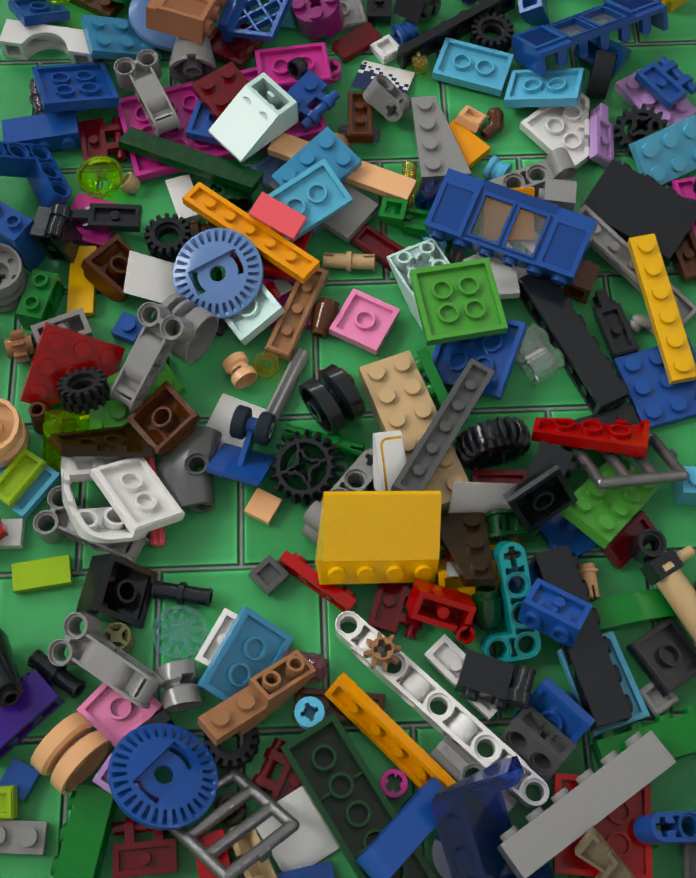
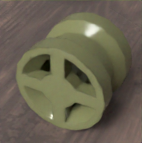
(116, 631)

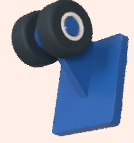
(242, 462)

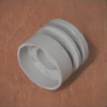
(12, 278)
(204, 324)

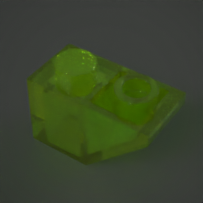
(58, 422)

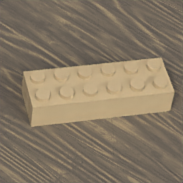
(404, 404)

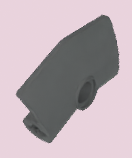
(177, 468)

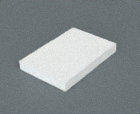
(137, 495)

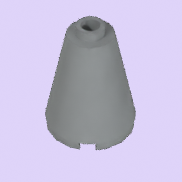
(191, 60)

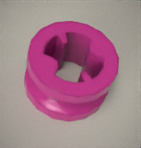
(336, 67)
(402, 786)

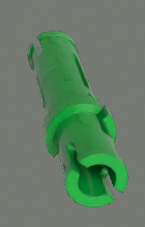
(346, 446)

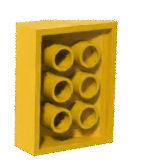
(378, 537)

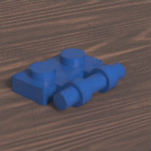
(662, 86)
(306, 92)

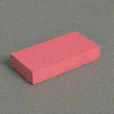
(278, 216)

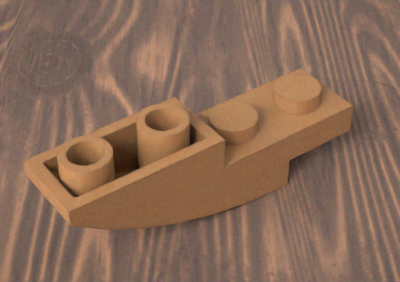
(258, 700)

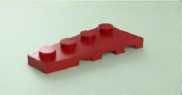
(591, 434)

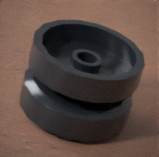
(332, 399)

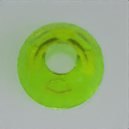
(97, 169)

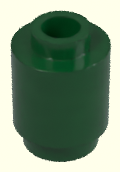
(489, 607)

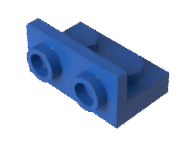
(554, 612)

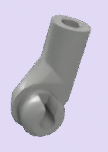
(641, 321)

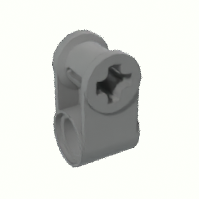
(385, 98)

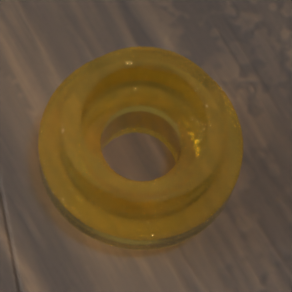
(420, 63)
(261, 369)

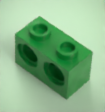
(40, 298)

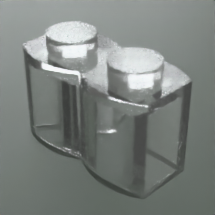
(538, 357)

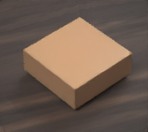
(471, 118)
(263, 506)

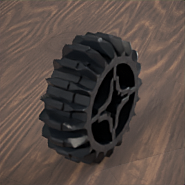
(493, 443)
(299, 446)

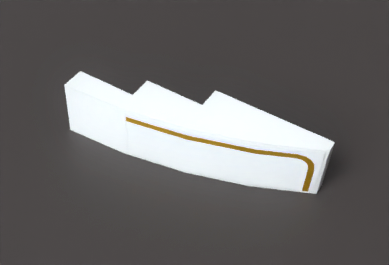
(387, 459)

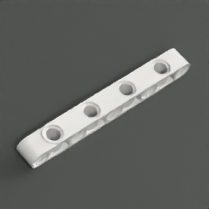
(457, 722)

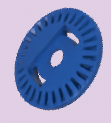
(179, 801)

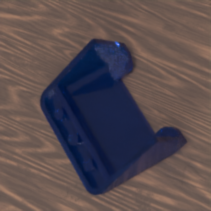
(474, 817)

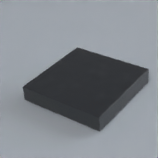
(665, 656)

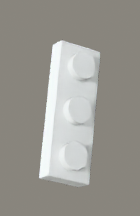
(448, 660)

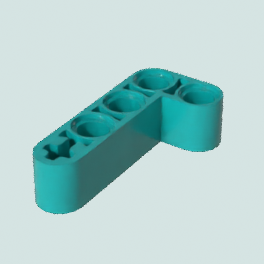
(510, 601)

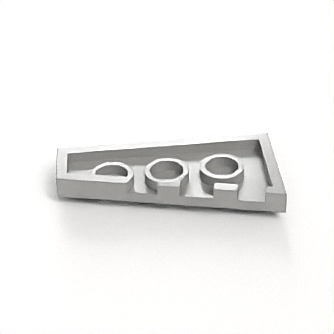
(435, 141)

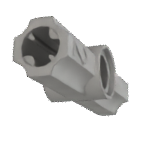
(457, 762)

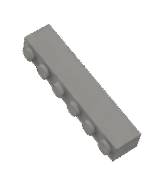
(584, 805)

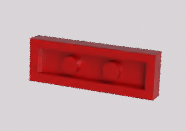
(298, 567)

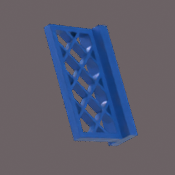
(236, 15)

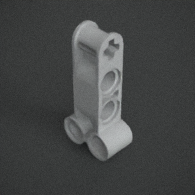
(143, 78)
(556, 166)
(148, 354)
(359, 473)
(64, 527)
(103, 659)

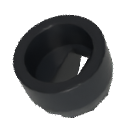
(297, 67)

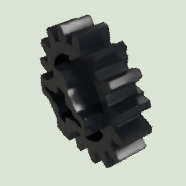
(638, 119)

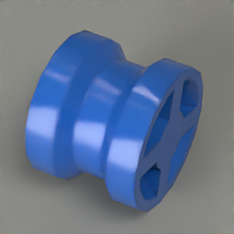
(404, 32)

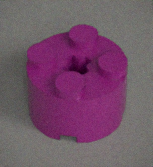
(318, 17)

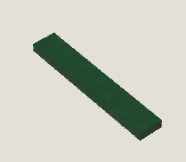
(191, 160)

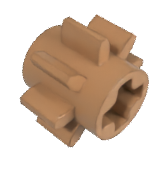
(20, 346)
(388, 646)

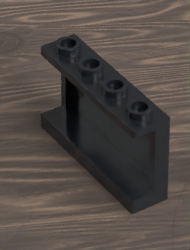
(640, 206)

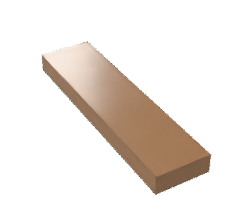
(298, 311)

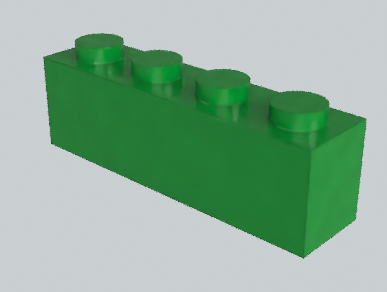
(674, 733)
(85, 834)

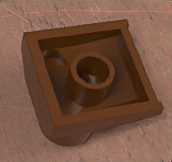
(108, 267)
(164, 419)

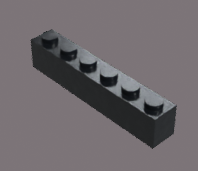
(567, 331)
(589, 659)

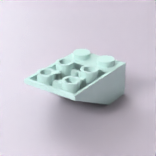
(255, 118)
(414, 257)

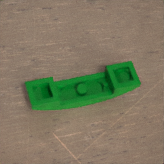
(398, 215)
(632, 609)

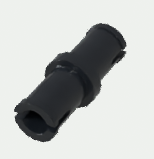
(182, 593)
(56, 674)

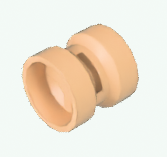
(240, 371)

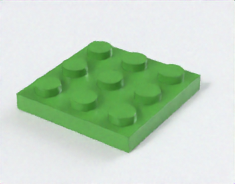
(458, 301)

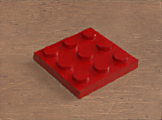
(615, 829)

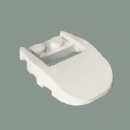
(91, 524)

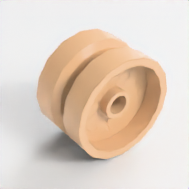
(13, 433)
(70, 753)

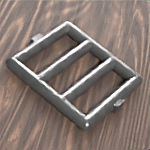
(623, 477)
(261, 851)

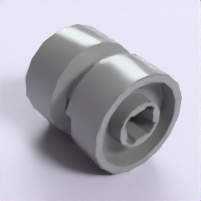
(179, 685)

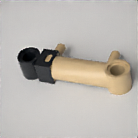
(666, 573)

